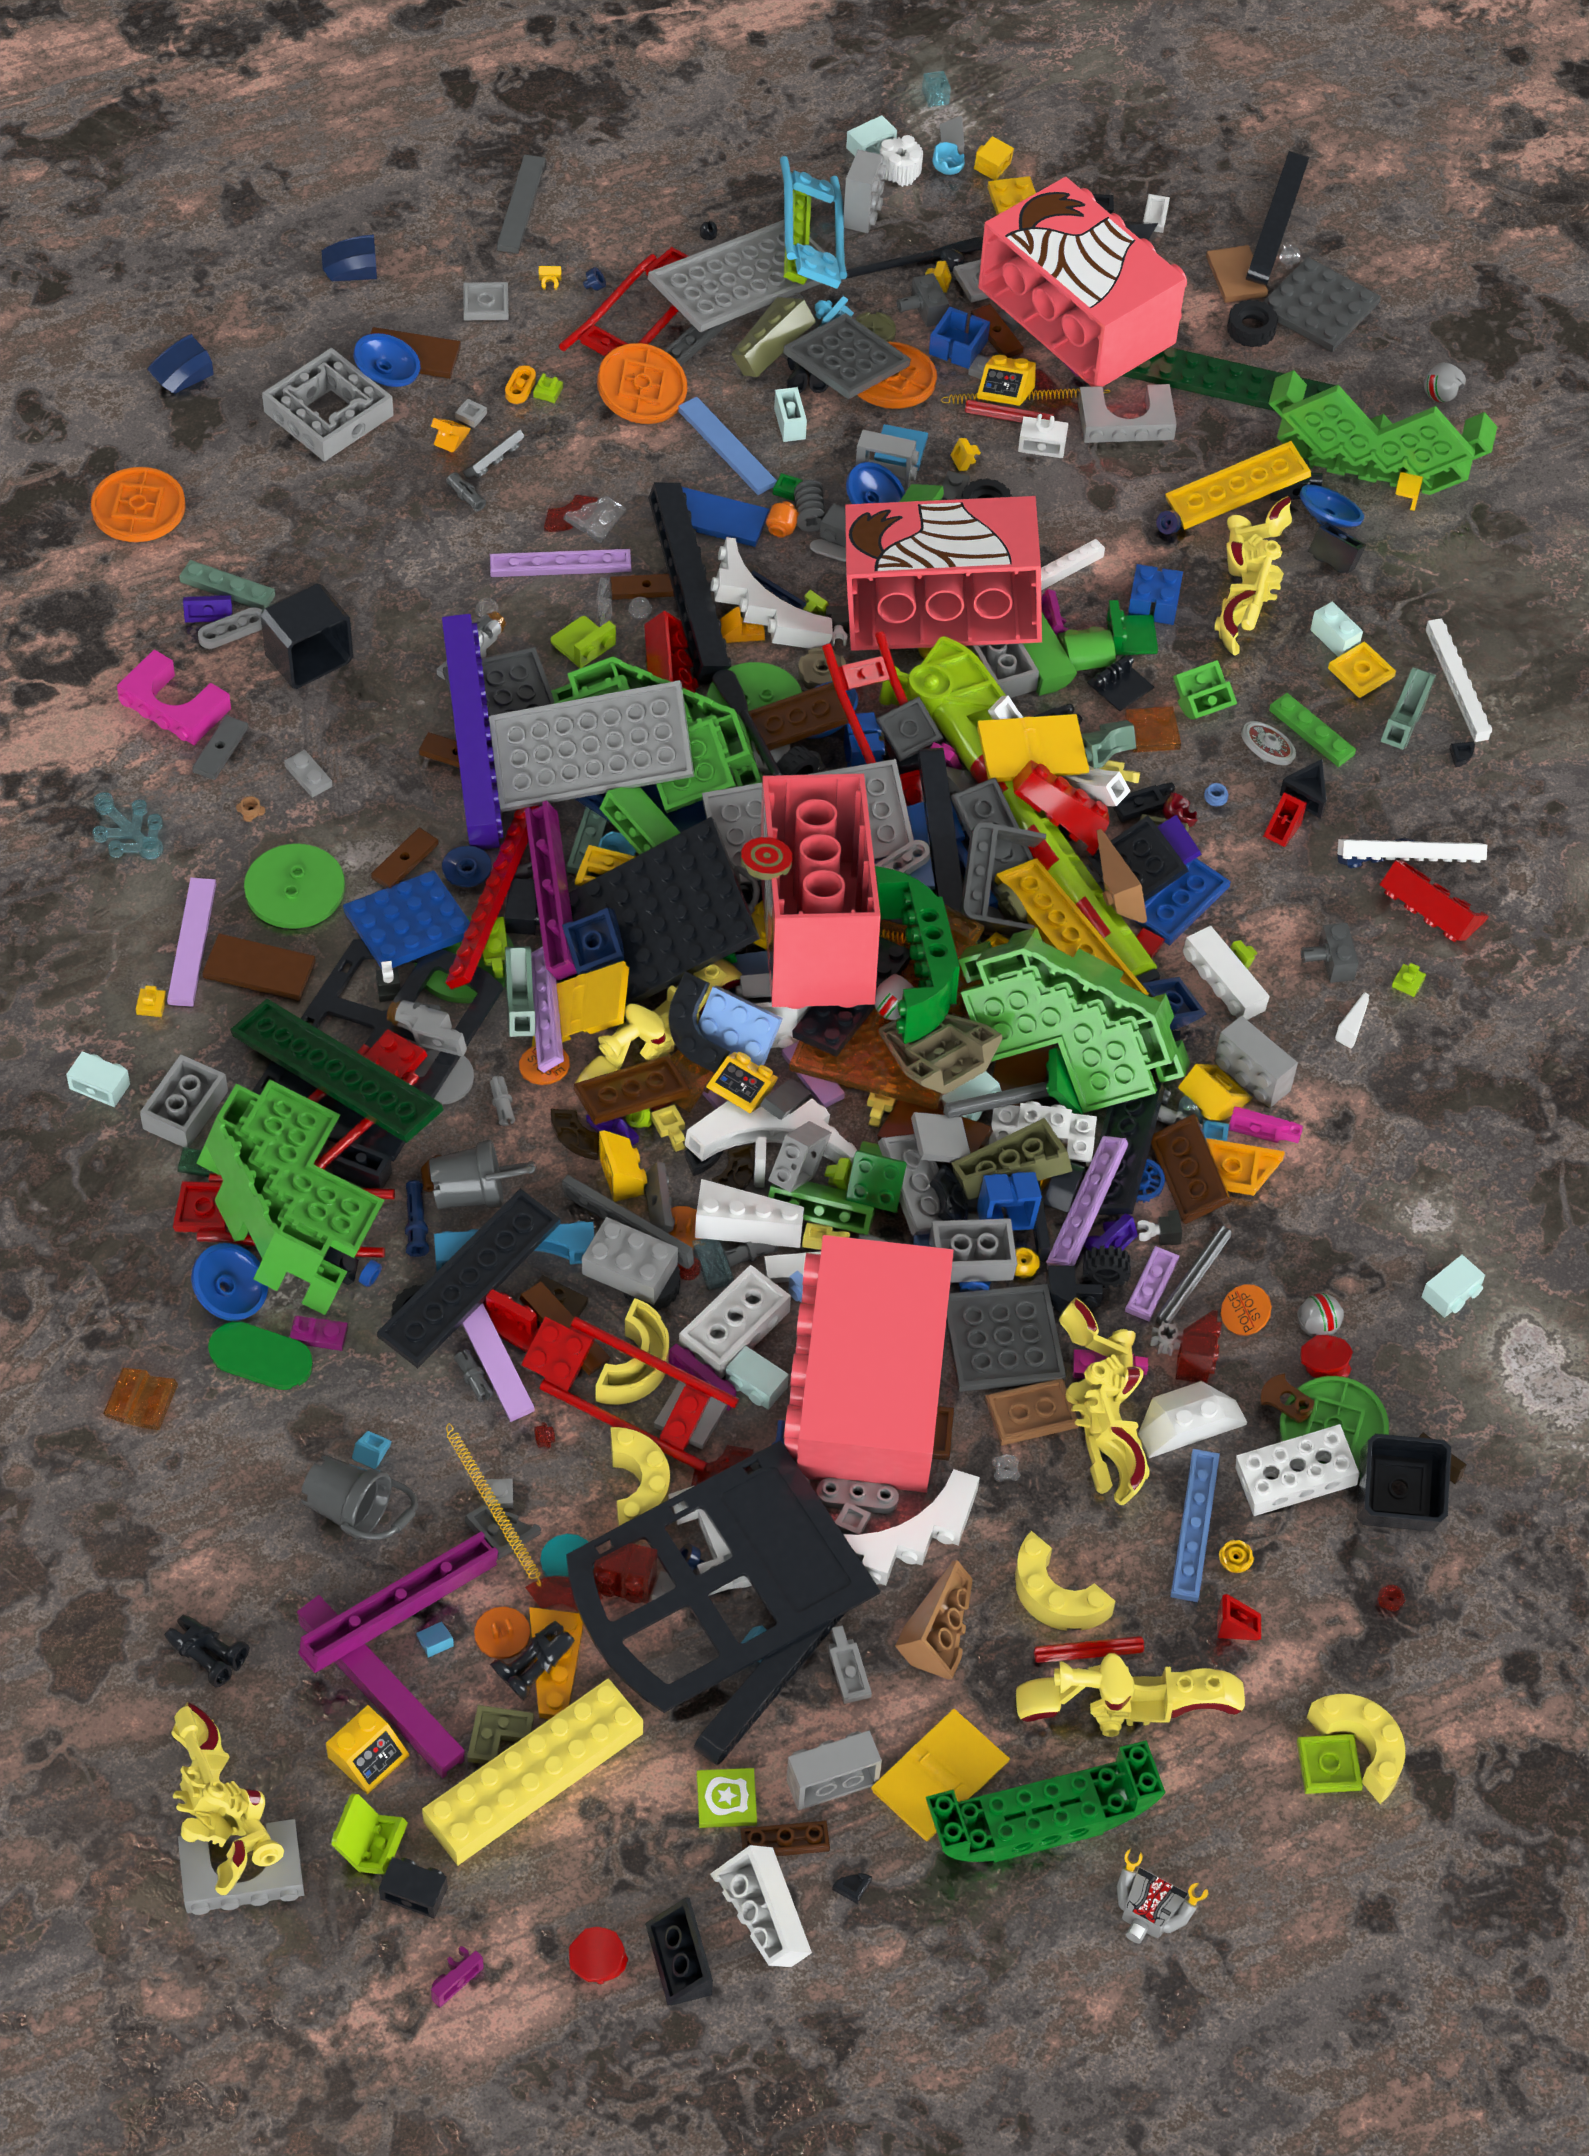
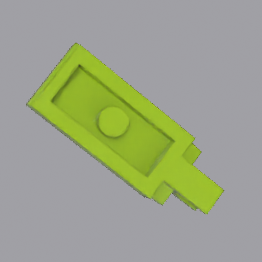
(495, 948)

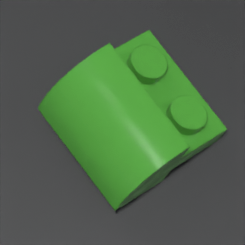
(1088, 647)
(1203, 690)

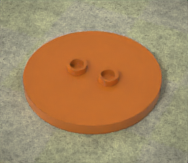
(641, 383)
(906, 387)
(138, 504)

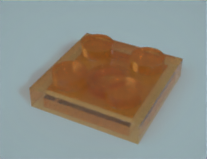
(1154, 729)

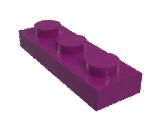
(686, 1361)

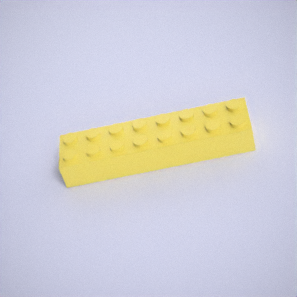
(532, 1771)

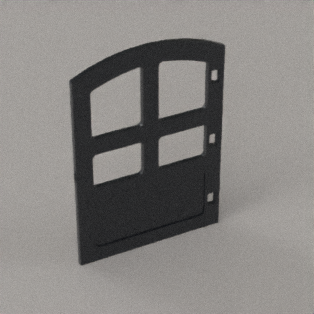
(329, 1003)
(776, 1540)

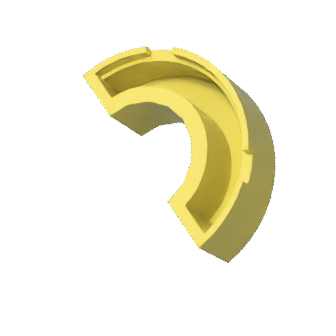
(635, 1379)
(648, 1463)
(1050, 1602)
(1373, 1728)

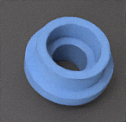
(1216, 794)

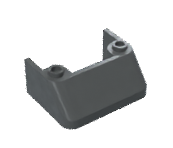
(988, 843)

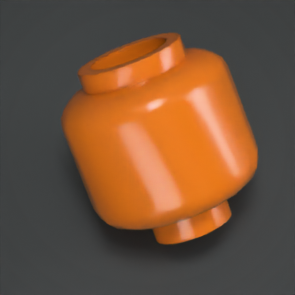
(782, 519)

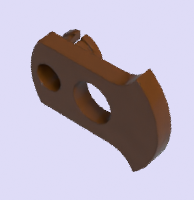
(1275, 1388)

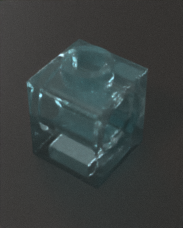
(936, 88)

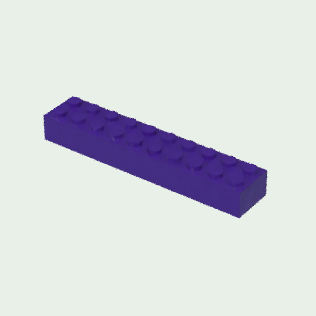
(472, 732)

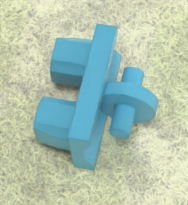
(824, 310)

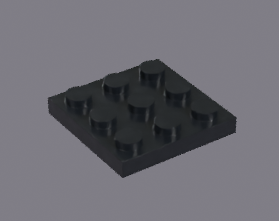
(1147, 856)

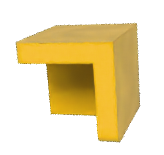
(1409, 487)

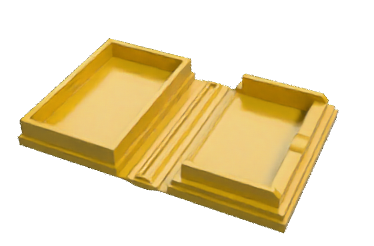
(1045, 740)
(592, 1000)
(945, 1759)

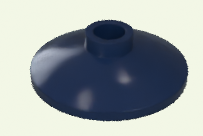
(466, 866)

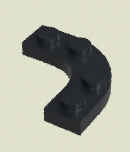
(684, 1024)

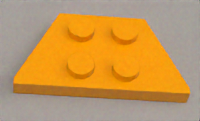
(1244, 1166)

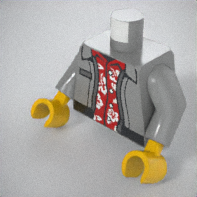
(1153, 1903)

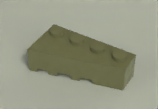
(777, 327)
(1026, 1150)

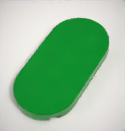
(260, 1355)

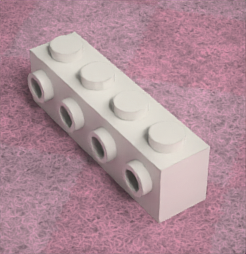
(1225, 973)

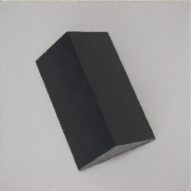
(680, 1954)

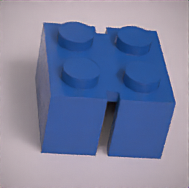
(953, 342)
(1155, 587)
(872, 732)
(1018, 1195)

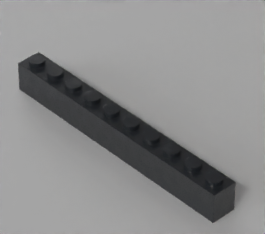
(688, 580)

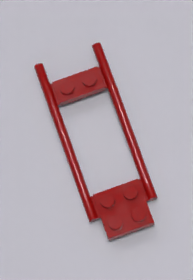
(605, 342)
(864, 674)
(393, 1055)
(199, 1213)
(560, 1353)

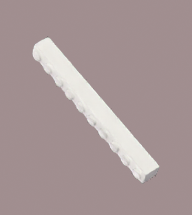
(1071, 563)
(1458, 680)
(1412, 849)

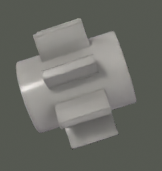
(1166, 1338)

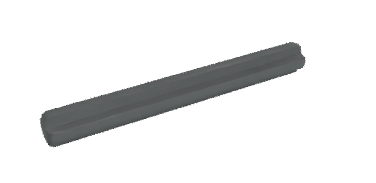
(996, 1100)
(1194, 1275)

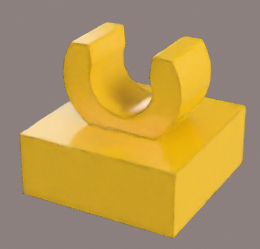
(550, 273)
(942, 275)
(964, 454)
(151, 1002)

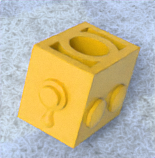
(993, 158)

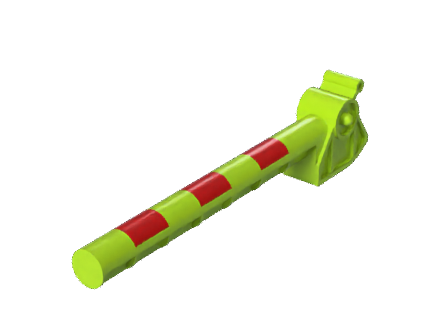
(957, 696)

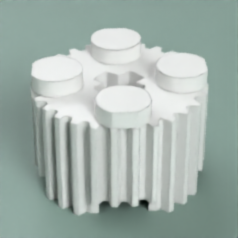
(902, 159)

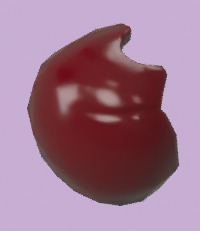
(1179, 806)

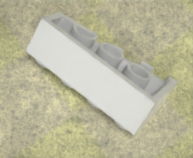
(764, 1904)

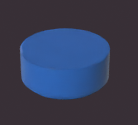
(370, 1273)

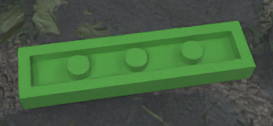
(1312, 729)

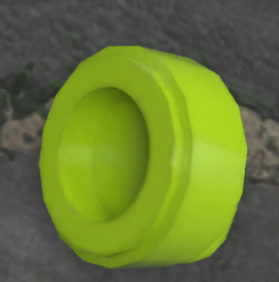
(639, 1119)

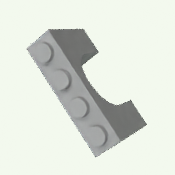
(1103, 426)
(278, 1881)

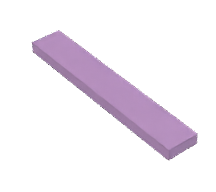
(560, 563)
(191, 942)
(547, 1015)
(1087, 1201)
(497, 1364)

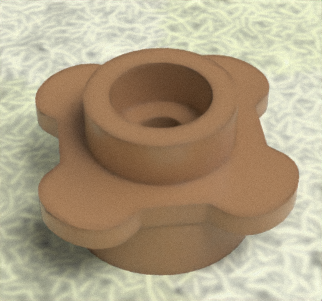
(247, 804)

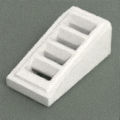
(1350, 1025)

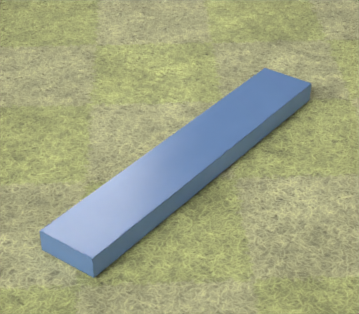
(727, 445)
(1195, 1525)

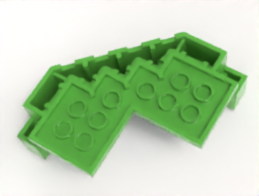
(1344, 440)
(714, 731)
(1101, 1025)
(278, 1195)

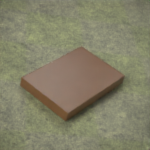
(1230, 272)
(1031, 1411)

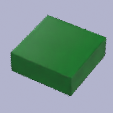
(785, 486)

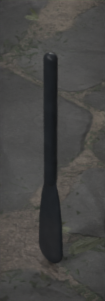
(962, 246)
(733, 694)

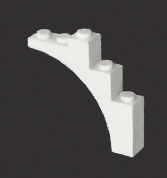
(759, 606)
(1099, 784)
(733, 1126)
(910, 1541)

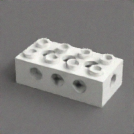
(735, 1319)
(1302, 1454)

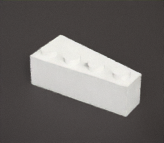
(746, 1217)

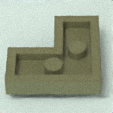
(494, 1725)

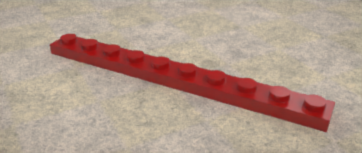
(490, 902)

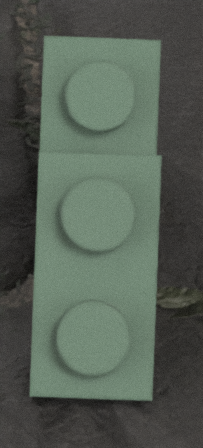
(1408, 709)
(1108, 741)
(519, 991)

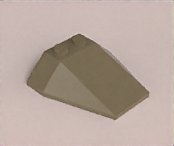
(947, 1055)

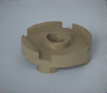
(810, 664)

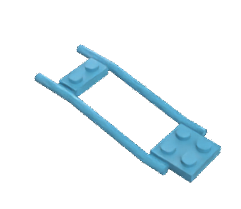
(810, 262)

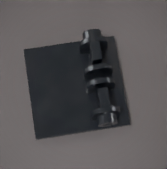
(1120, 683)

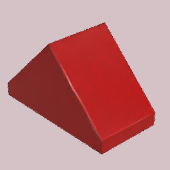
(1285, 820)
(1237, 1620)

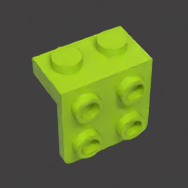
(584, 640)
(366, 1837)

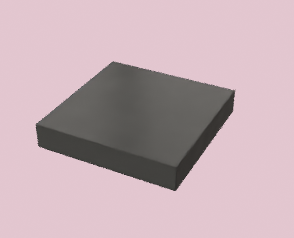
(909, 729)

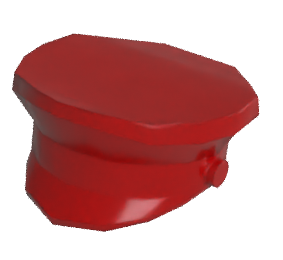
(1326, 1356)
(597, 1955)

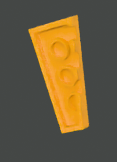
(556, 1687)

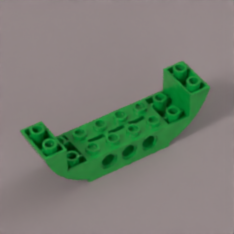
(931, 948)
(1048, 1810)

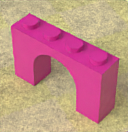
(187, 720)

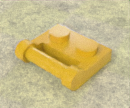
(599, 861)

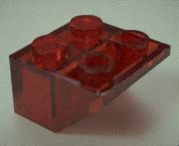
(1199, 1349)
(627, 1573)

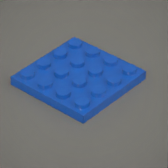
(408, 919)

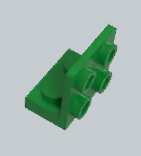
(1131, 632)
(876, 1181)

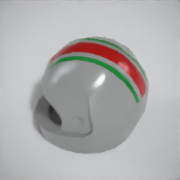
(1443, 382)
(888, 995)
(1320, 1315)

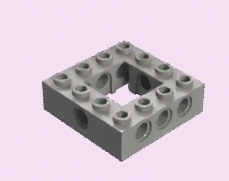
(330, 371)

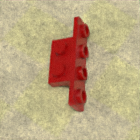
(511, 1320)

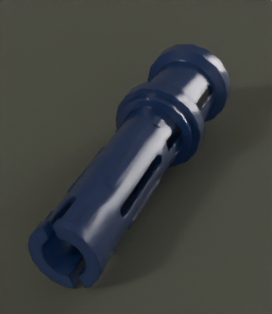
(416, 1227)

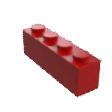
(666, 650)
(1062, 803)
(1431, 901)

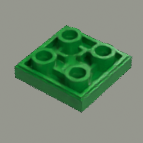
(1060, 1083)

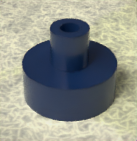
(594, 279)
(1168, 522)
(691, 1555)

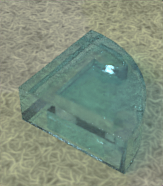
(1188, 1108)

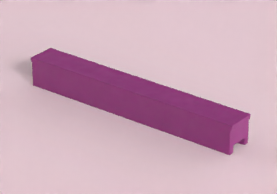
(550, 887)
(397, 1602)
(390, 1696)

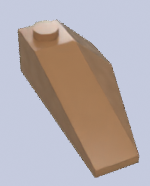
(1121, 885)
(934, 1630)

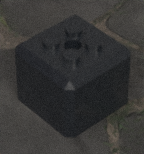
(306, 635)
(1416, 1462)

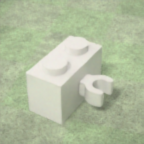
(1043, 436)

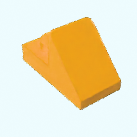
(449, 433)
(736, 630)

